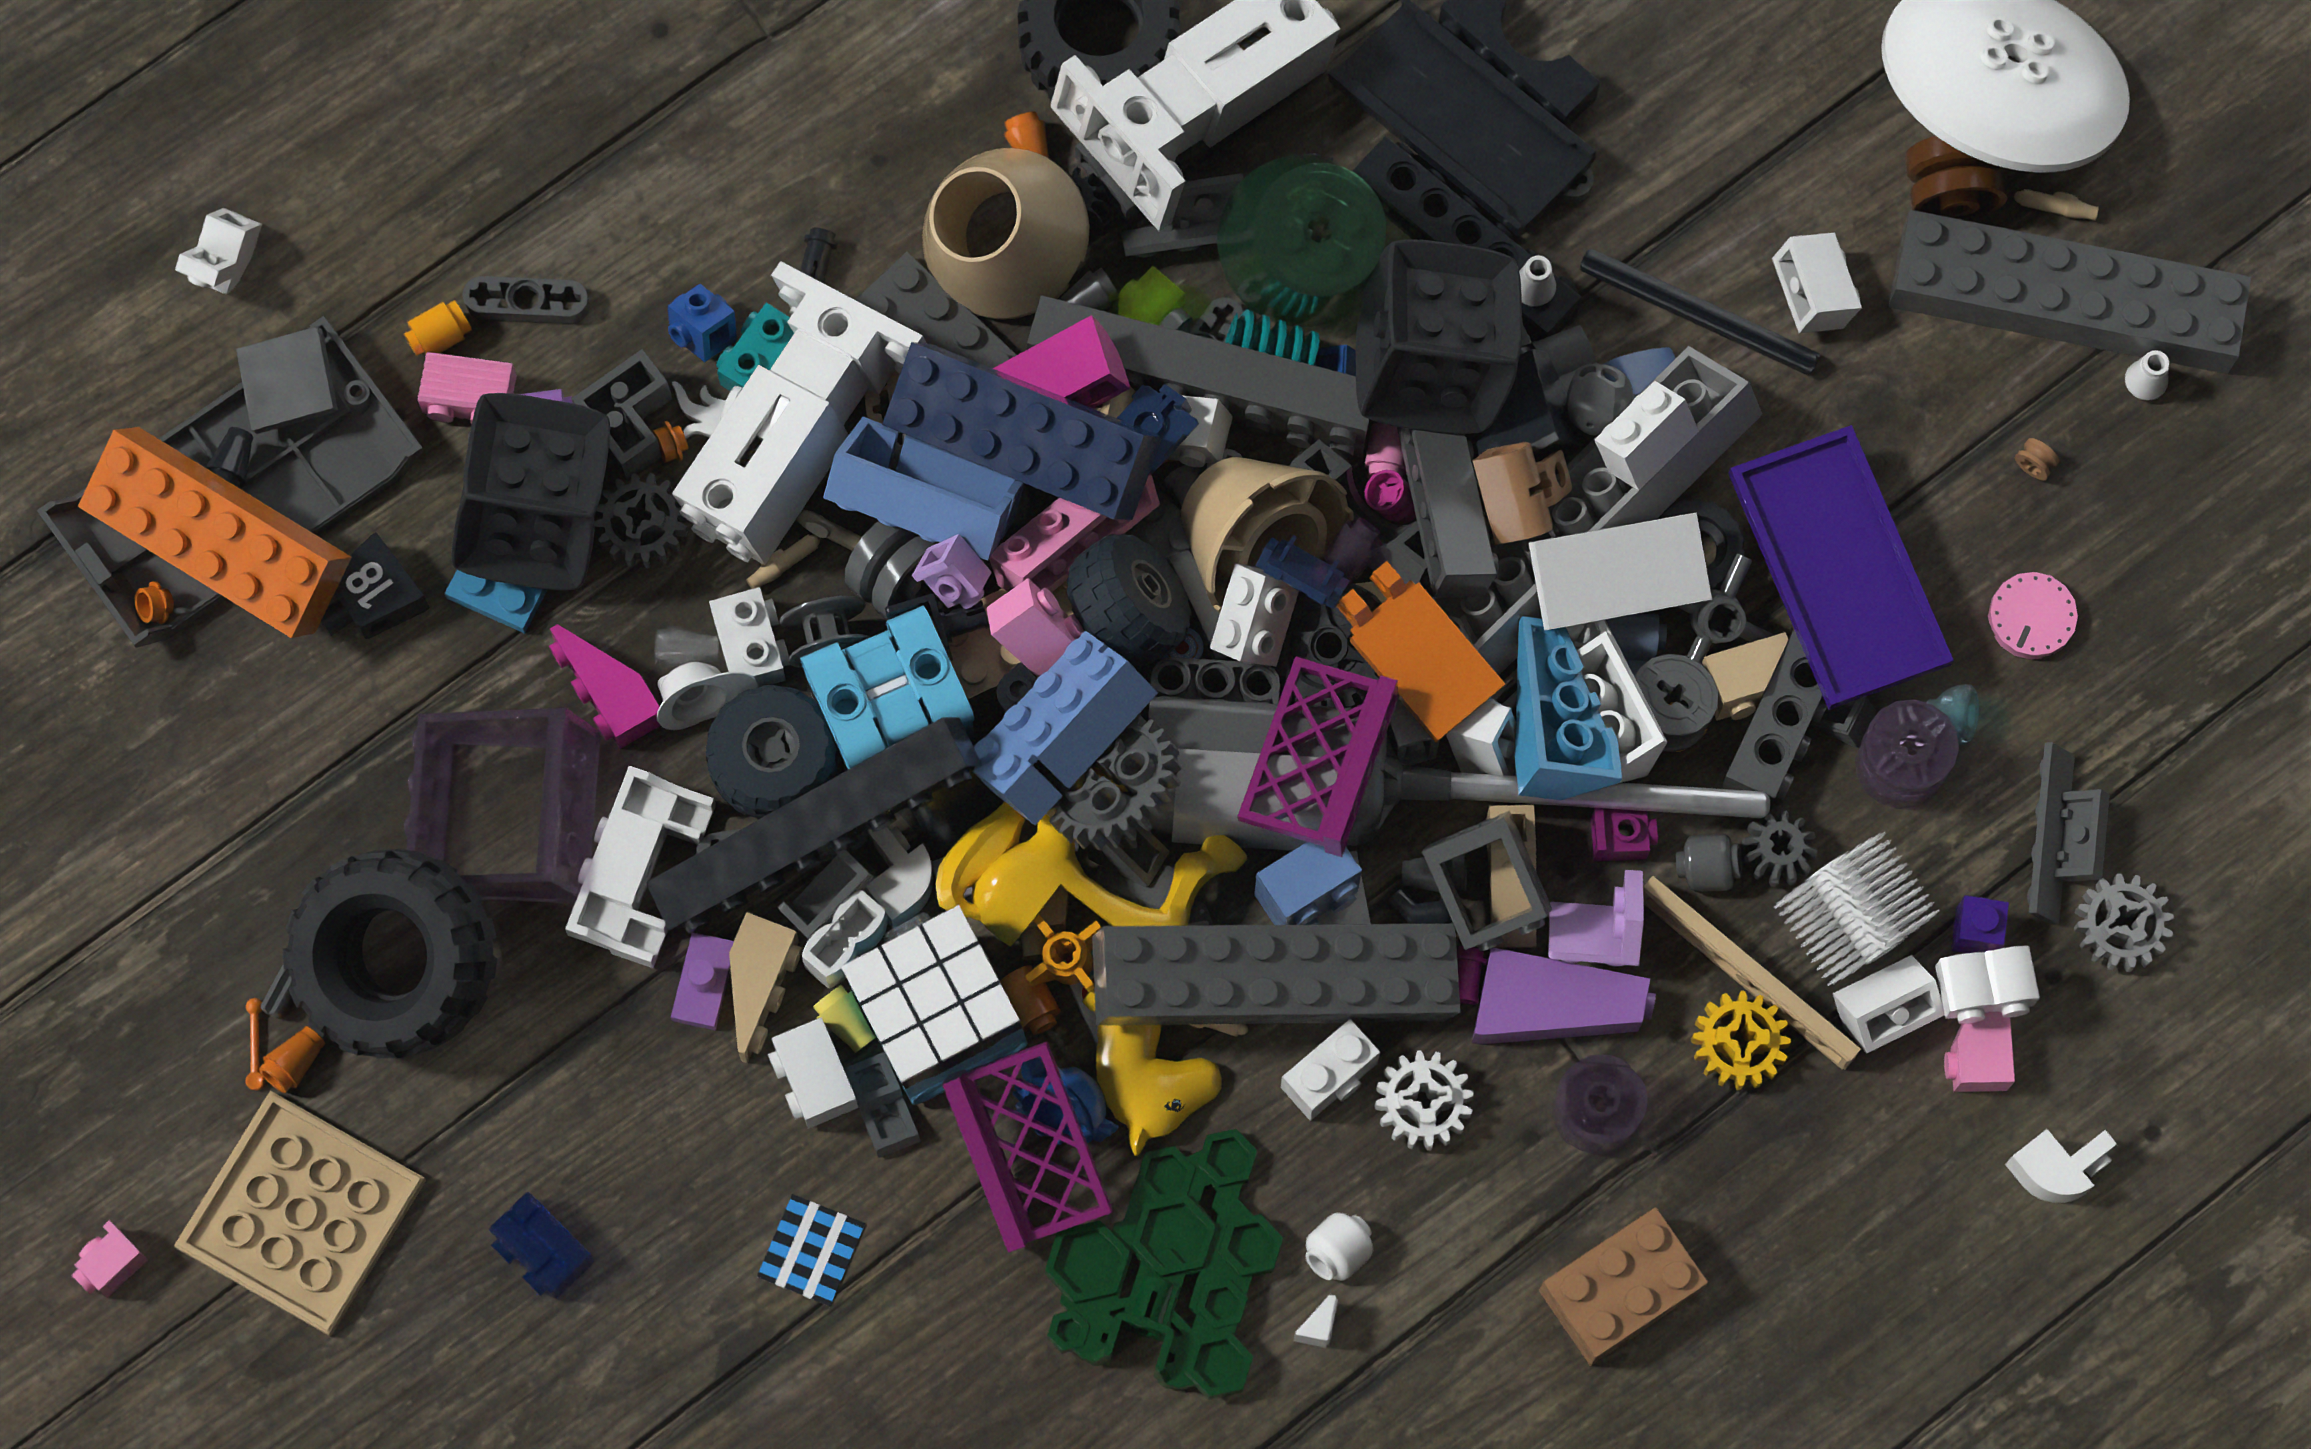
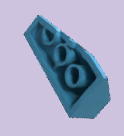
(1559, 730)

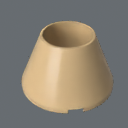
(1038, 255)
(1247, 502)

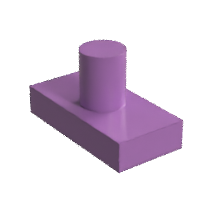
(703, 982)

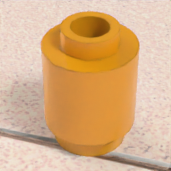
(437, 329)

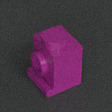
(1611, 844)

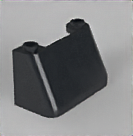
(956, 810)

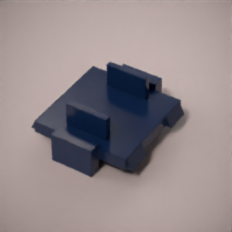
(1161, 414)
(1303, 571)

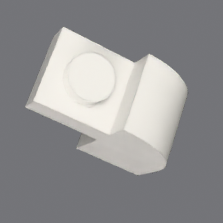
(221, 252)
(906, 883)
(2055, 1176)

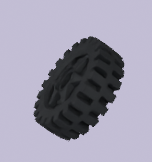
(1305, 638)

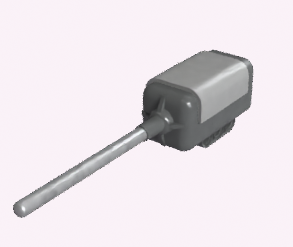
(1226, 731)

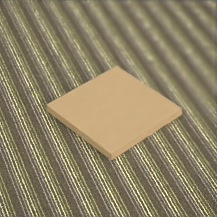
(300, 1213)

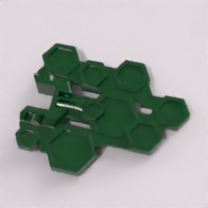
(1171, 1241)

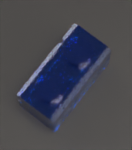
(540, 1246)

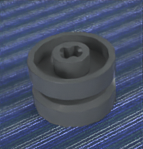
(884, 565)

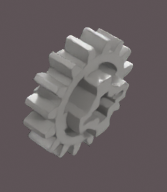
(2117, 906)

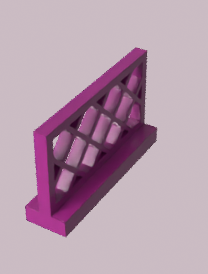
(1358, 755)
(990, 1160)

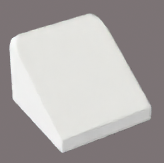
(1319, 1325)

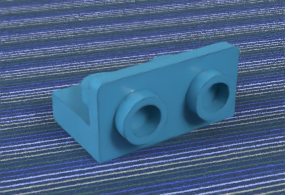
(500, 601)

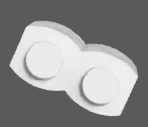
(853, 931)
(1987, 983)

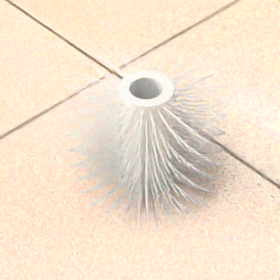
(1856, 908)

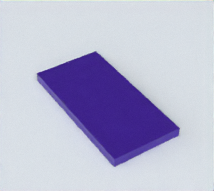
(1840, 567)

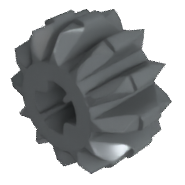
(1786, 864)

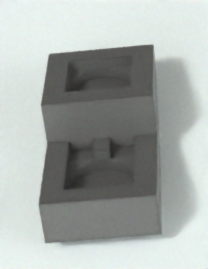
(882, 1105)

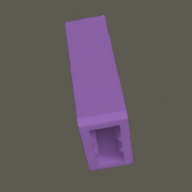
(1551, 999)

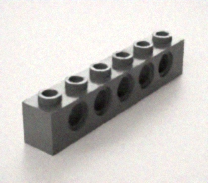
(1766, 731)

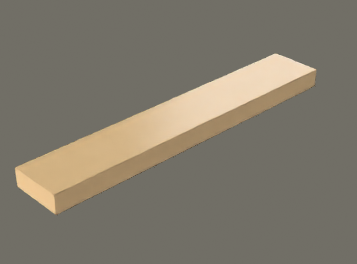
(1749, 973)

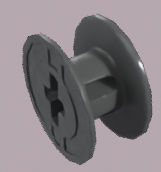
(823, 617)
(1692, 690)

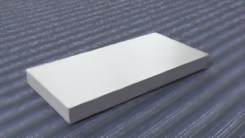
(1620, 571)

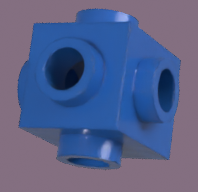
(702, 322)

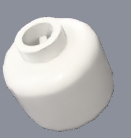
(1339, 1246)

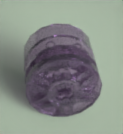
(1888, 769)

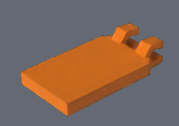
(1422, 649)

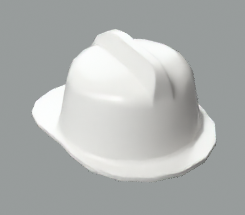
(698, 693)

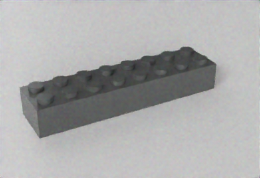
(2069, 291)
(1256, 388)
(1275, 974)

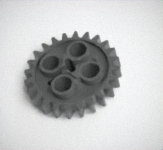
(1097, 809)

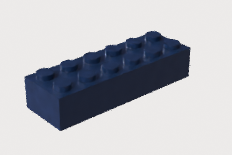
(1022, 431)

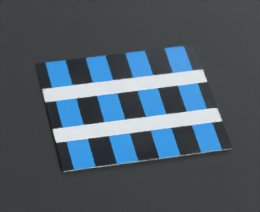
(810, 1250)

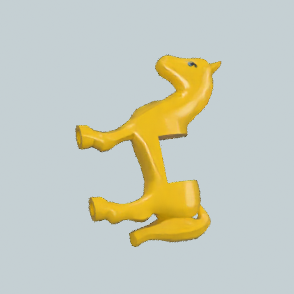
(1010, 889)

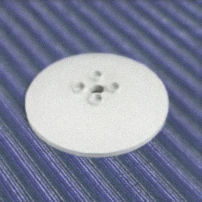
(2029, 116)

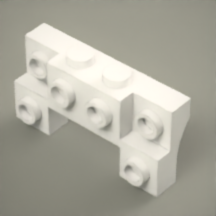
(625, 860)

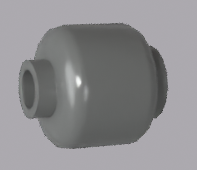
(1710, 863)

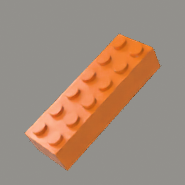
(214, 531)

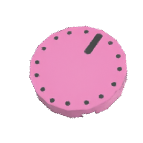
(2032, 615)

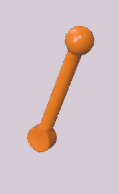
(254, 1080)

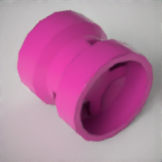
(1390, 497)

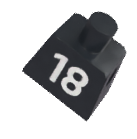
(373, 592)

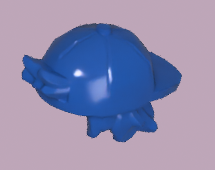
(1084, 1095)

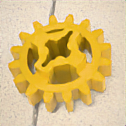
(1722, 1040)

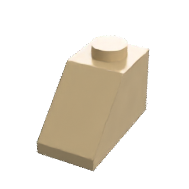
(1744, 675)

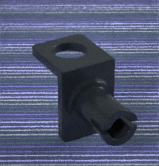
(949, 623)

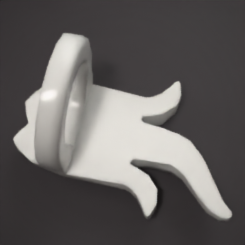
(706, 416)

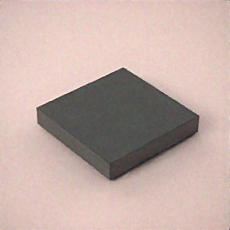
(286, 380)

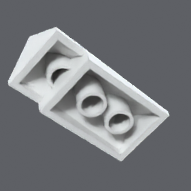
(1620, 698)

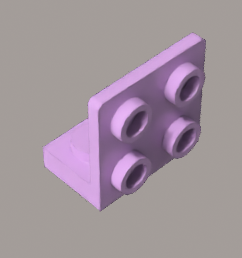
(1600, 931)

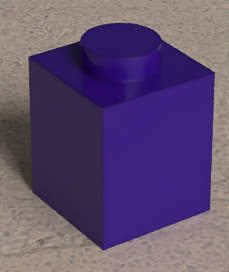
(1979, 925)

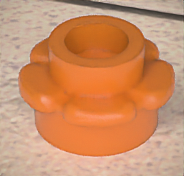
(671, 442)
(154, 603)

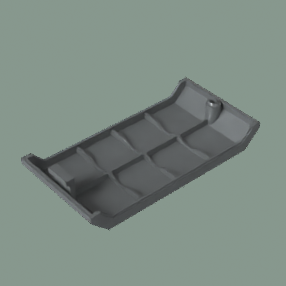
(304, 471)

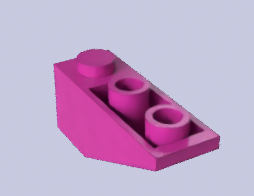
(616, 691)

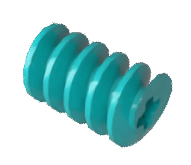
(1273, 340)

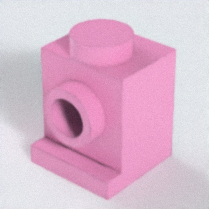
(108, 1262)

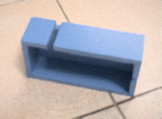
(927, 493)
(1063, 723)

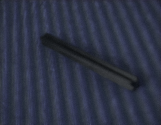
(1699, 311)

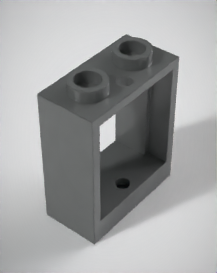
(1470, 839)

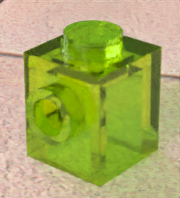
(1150, 298)

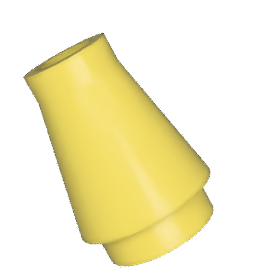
(845, 1018)

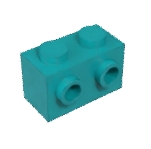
(761, 344)

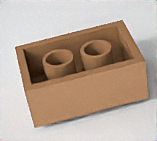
(1623, 1286)

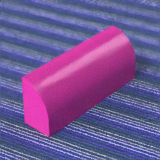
(1073, 364)

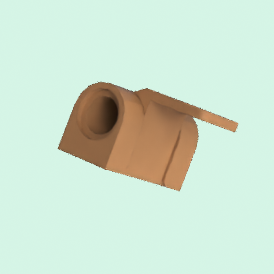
(1520, 490)

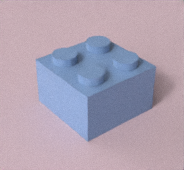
(1307, 885)

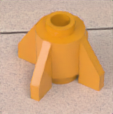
(1057, 949)

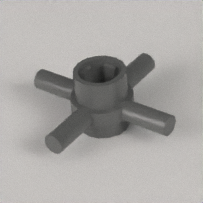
(1735, 622)

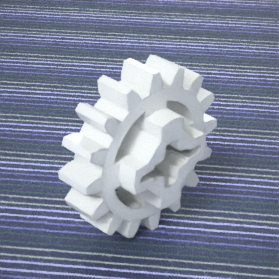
(1404, 1101)

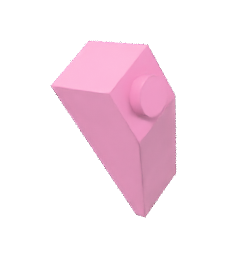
(1982, 1056)

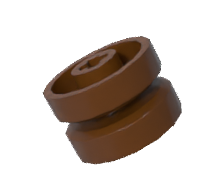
(1953, 181)

